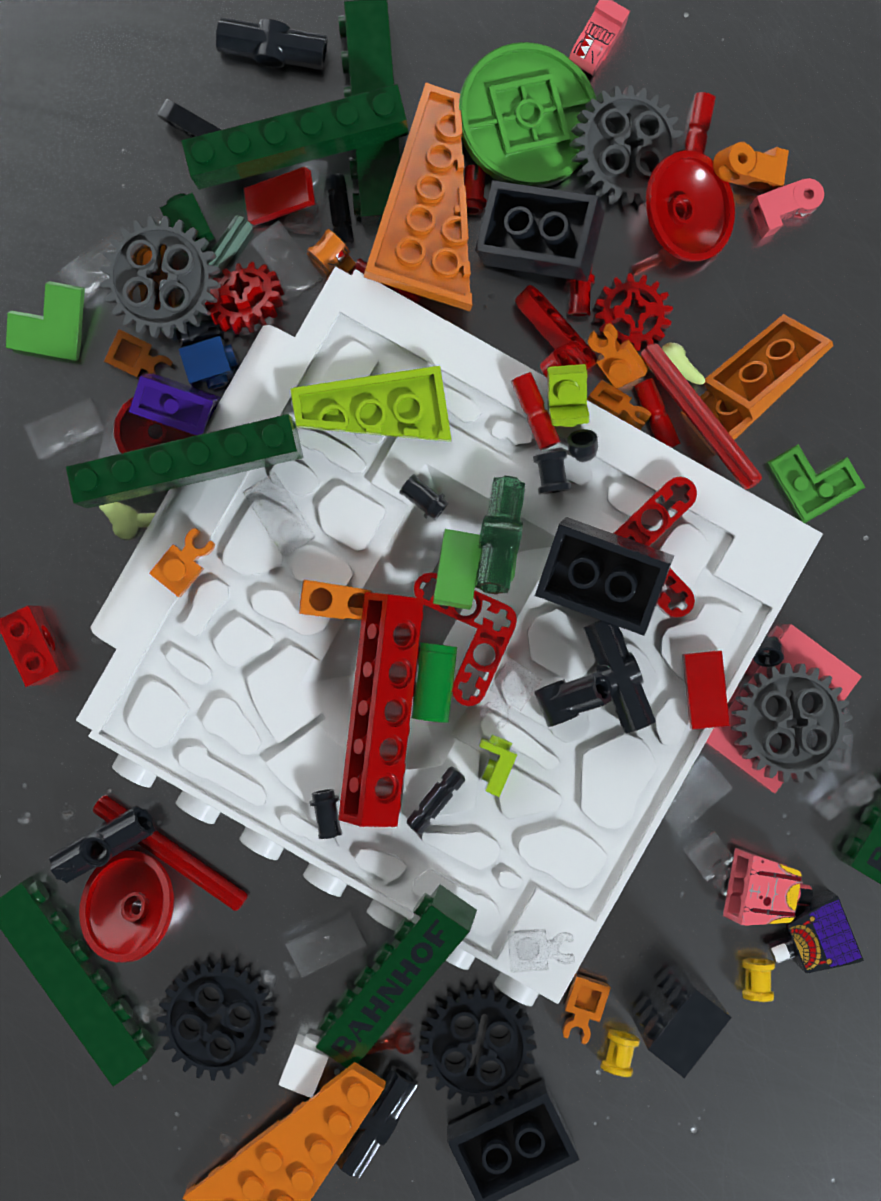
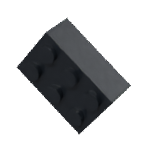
(540, 230)
(604, 575)
(680, 1019)
(512, 1143)

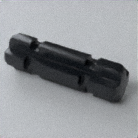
(339, 207)
(435, 800)

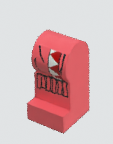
(599, 35)
(791, 200)

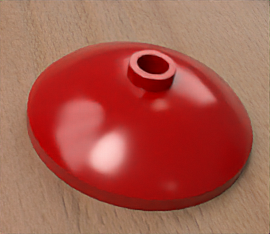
(689, 206)
(112, 905)

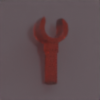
(662, 256)
(393, 1043)

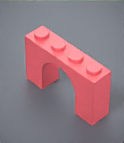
(797, 649)

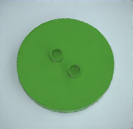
(522, 113)

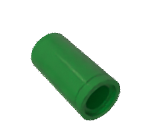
(434, 682)

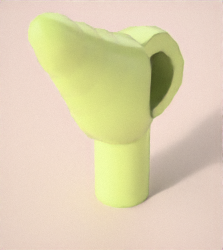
(678, 356)
(125, 519)

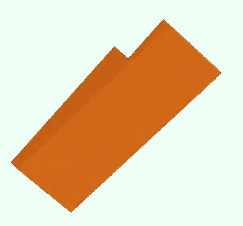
(760, 374)

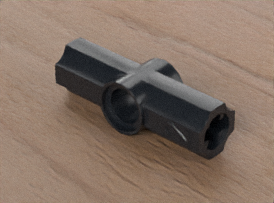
(271, 43)
(623, 674)
(114, 835)
(378, 1123)

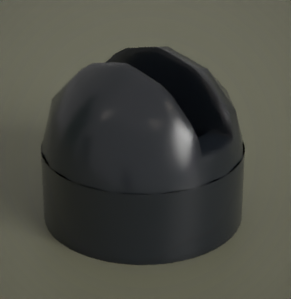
(583, 445)
(775, 653)

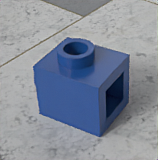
(209, 363)

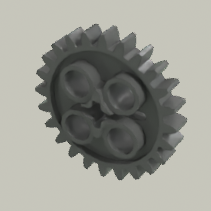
(597, 142)
(127, 275)
(823, 718)

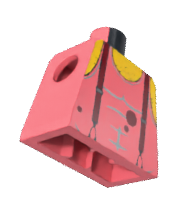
(763, 891)

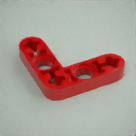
(568, 345)
(634, 529)
(483, 634)

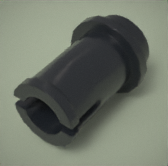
(198, 334)
(424, 497)
(326, 813)

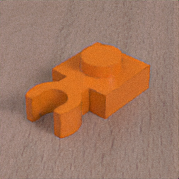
(131, 355)
(617, 361)
(618, 404)
(179, 567)
(586, 1002)

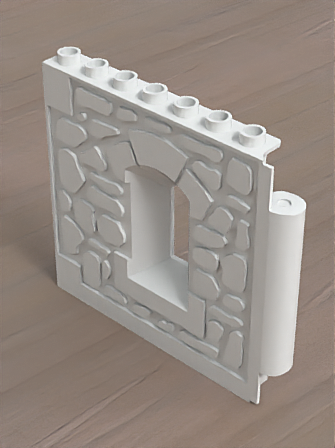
(256, 700)

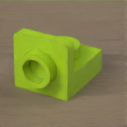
(567, 395)
(499, 770)

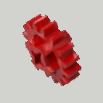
(245, 298)
(648, 311)

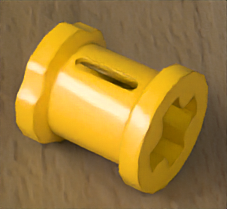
(758, 979)
(620, 1053)

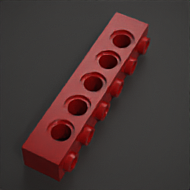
(381, 710)

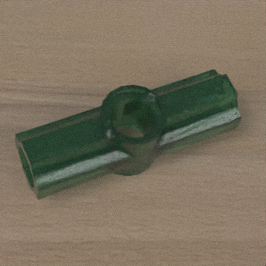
(500, 535)

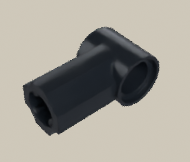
(565, 700)

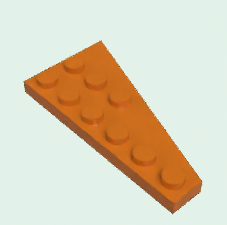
(425, 220)
(298, 1151)

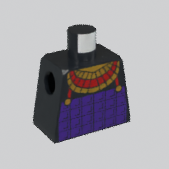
(818, 936)

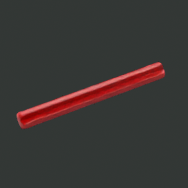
(701, 416)
(179, 859)

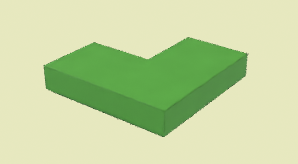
(56, 331)
(810, 492)
(458, 569)

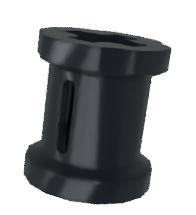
(552, 472)

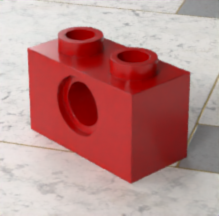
(32, 645)

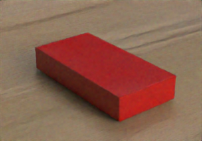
(279, 196)
(706, 689)

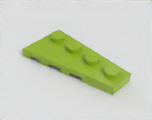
(383, 404)

